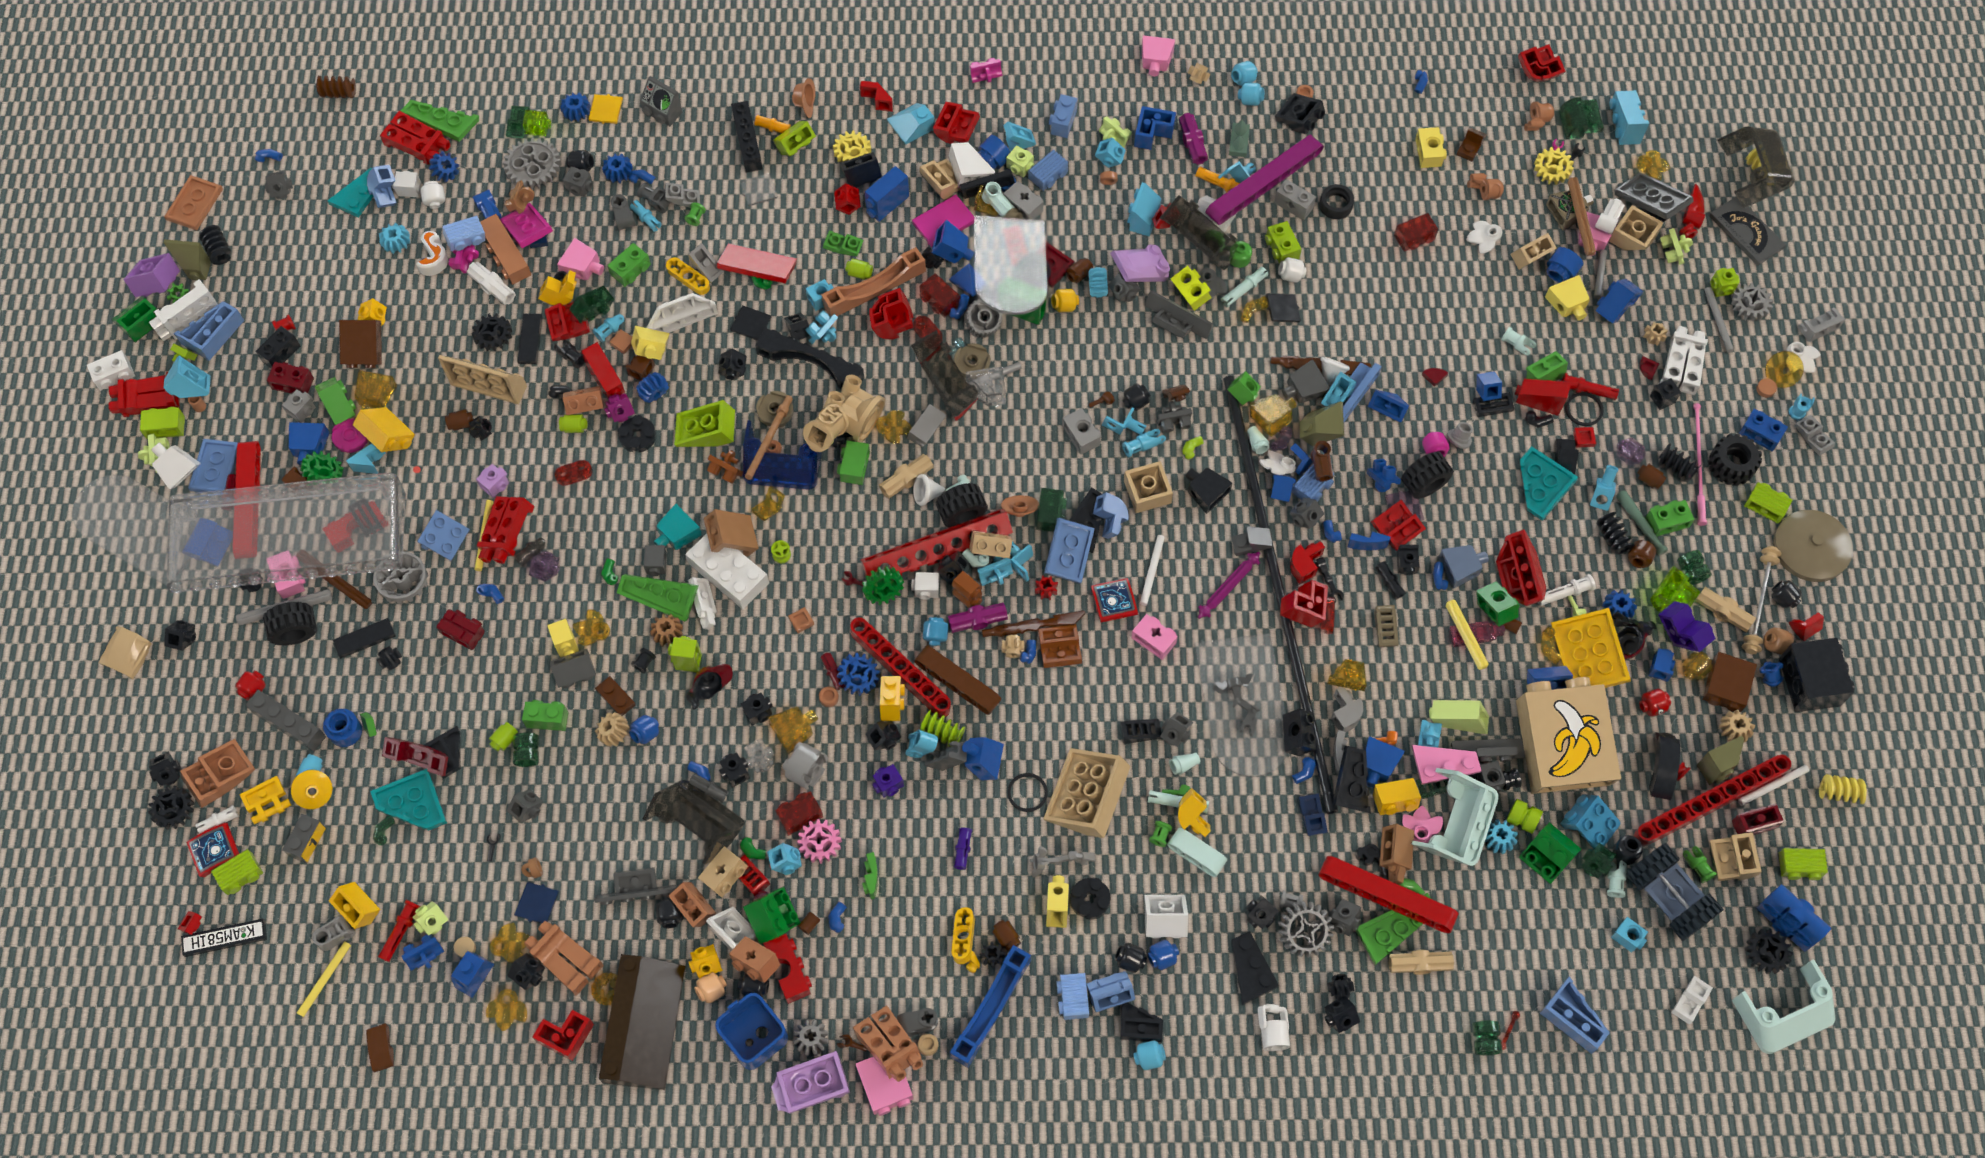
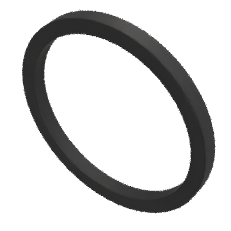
(1588, 395)
(1027, 809)

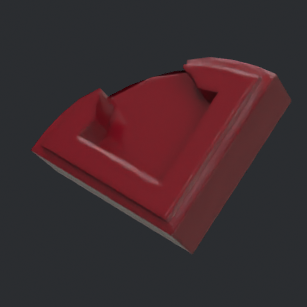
(1648, 367)
(1434, 375)

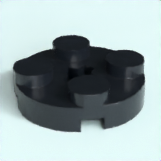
(636, 443)
(1084, 908)

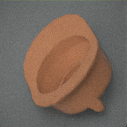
(804, 96)

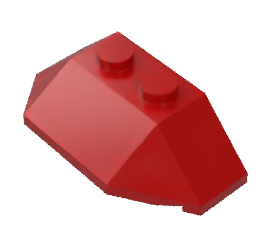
(1521, 569)

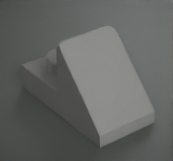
(704, 262)

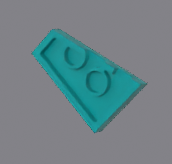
(353, 197)

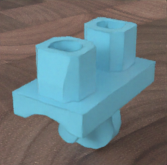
(824, 330)
(996, 571)
(1429, 734)

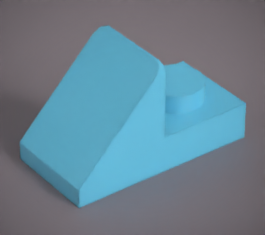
(1018, 136)
(1340, 390)
(363, 460)

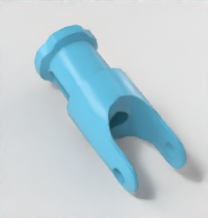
(1143, 442)

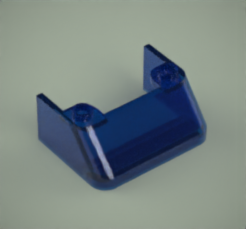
(779, 469)

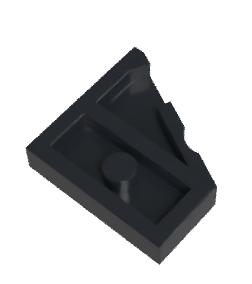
(450, 745)
(1139, 1024)

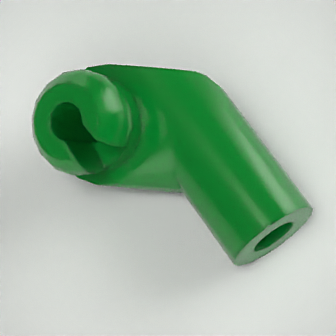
(761, 283)
(607, 573)
(750, 851)

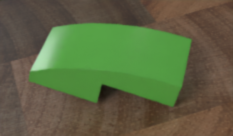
(844, 245)
(871, 880)

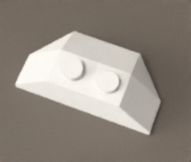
(681, 313)

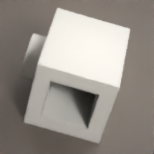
(407, 184)
(926, 585)

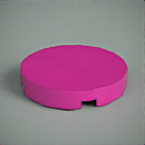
(347, 437)

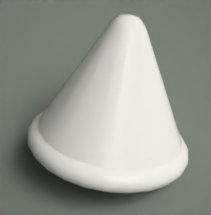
(1331, 369)
(926, 490)

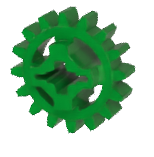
(321, 467)
(883, 585)

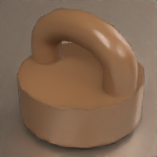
(535, 868)

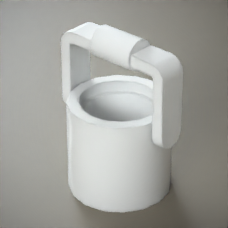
(1274, 1032)

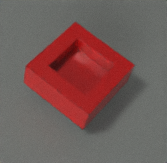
(1584, 437)
(190, 923)

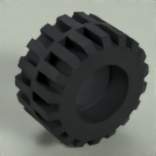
(1741, 448)
(1427, 475)
(961, 504)
(289, 623)

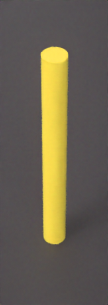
(488, 506)
(323, 979)

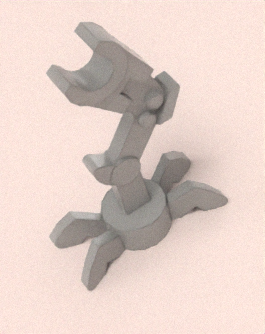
(1039, 860)

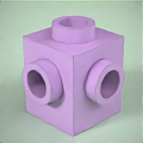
(493, 480)

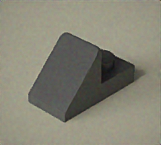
(1252, 541)

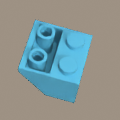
(1143, 210)

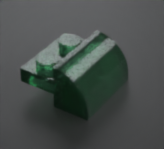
(1580, 117)

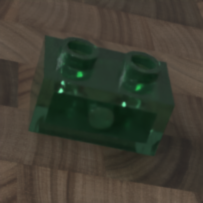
(592, 304)
(1050, 508)

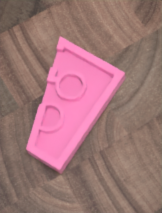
(1430, 758)

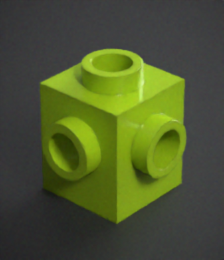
(1724, 282)

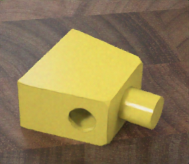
(1569, 297)
(649, 342)
(1057, 902)

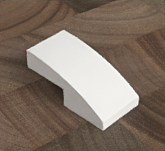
(1692, 1000)

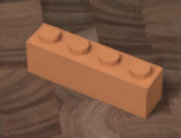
(504, 250)

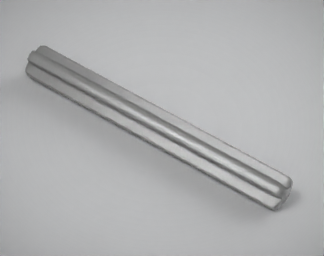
(257, 614)

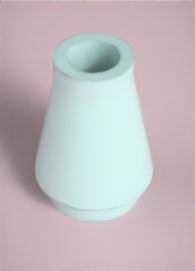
(1258, 441)
(1182, 763)

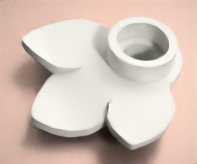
(1483, 237)
(1806, 353)
(1278, 463)

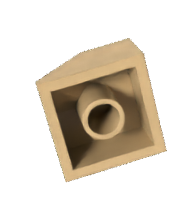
(1636, 230)
(1148, 487)

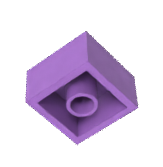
(152, 275)

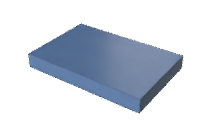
(216, 461)
(1069, 550)

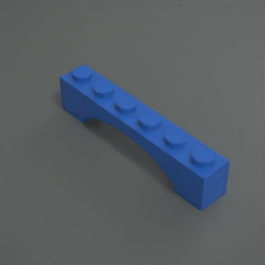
(992, 1005)

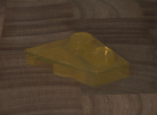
(1349, 675)

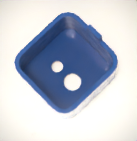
(742, 1022)

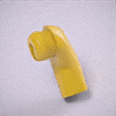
(973, 964)

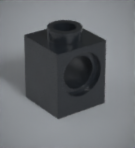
(1665, 394)

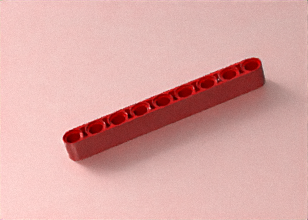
(1719, 794)

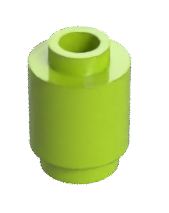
(859, 269)
(573, 423)
(502, 737)

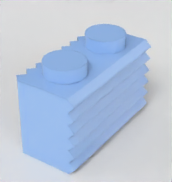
(464, 233)
(1074, 996)

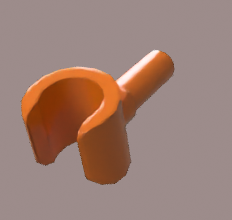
(1391, 738)

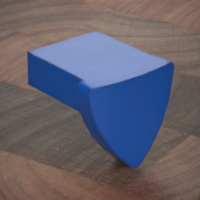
(1306, 460)
(1282, 487)

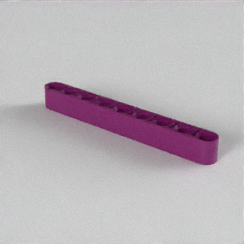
(1264, 179)

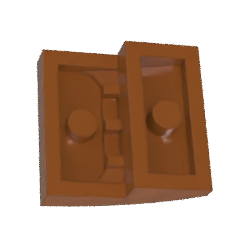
(1059, 646)

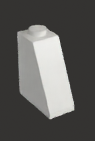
(968, 163)

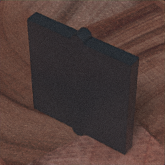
(1283, 307)
(750, 322)

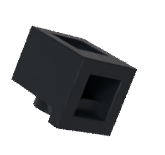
(1407, 566)

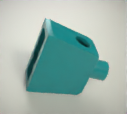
(677, 529)

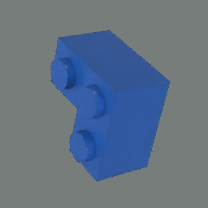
(1153, 123)
(1620, 297)

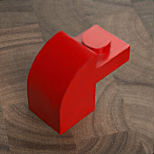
(1302, 562)

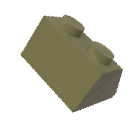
(1721, 761)

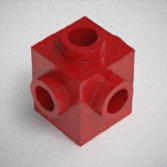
(847, 199)

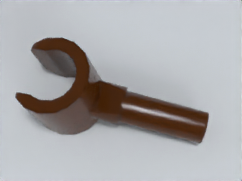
(1107, 397)
(848, 1042)

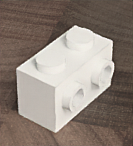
(110, 369)

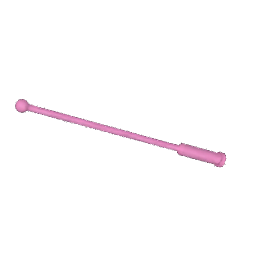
(1700, 498)

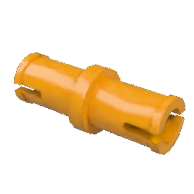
(771, 124)

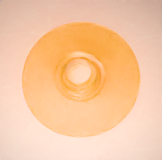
(1778, 362)

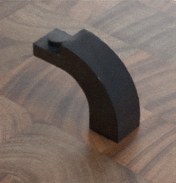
(1666, 766)

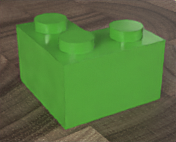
(334, 399)

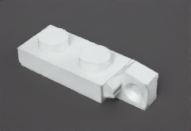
(704, 602)

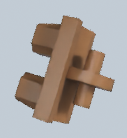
(519, 197)

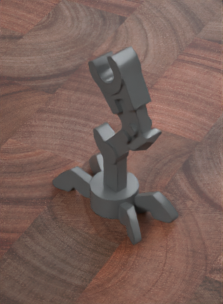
(1234, 684)

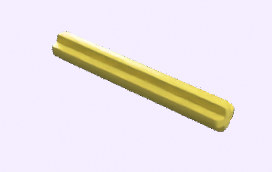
(1466, 634)

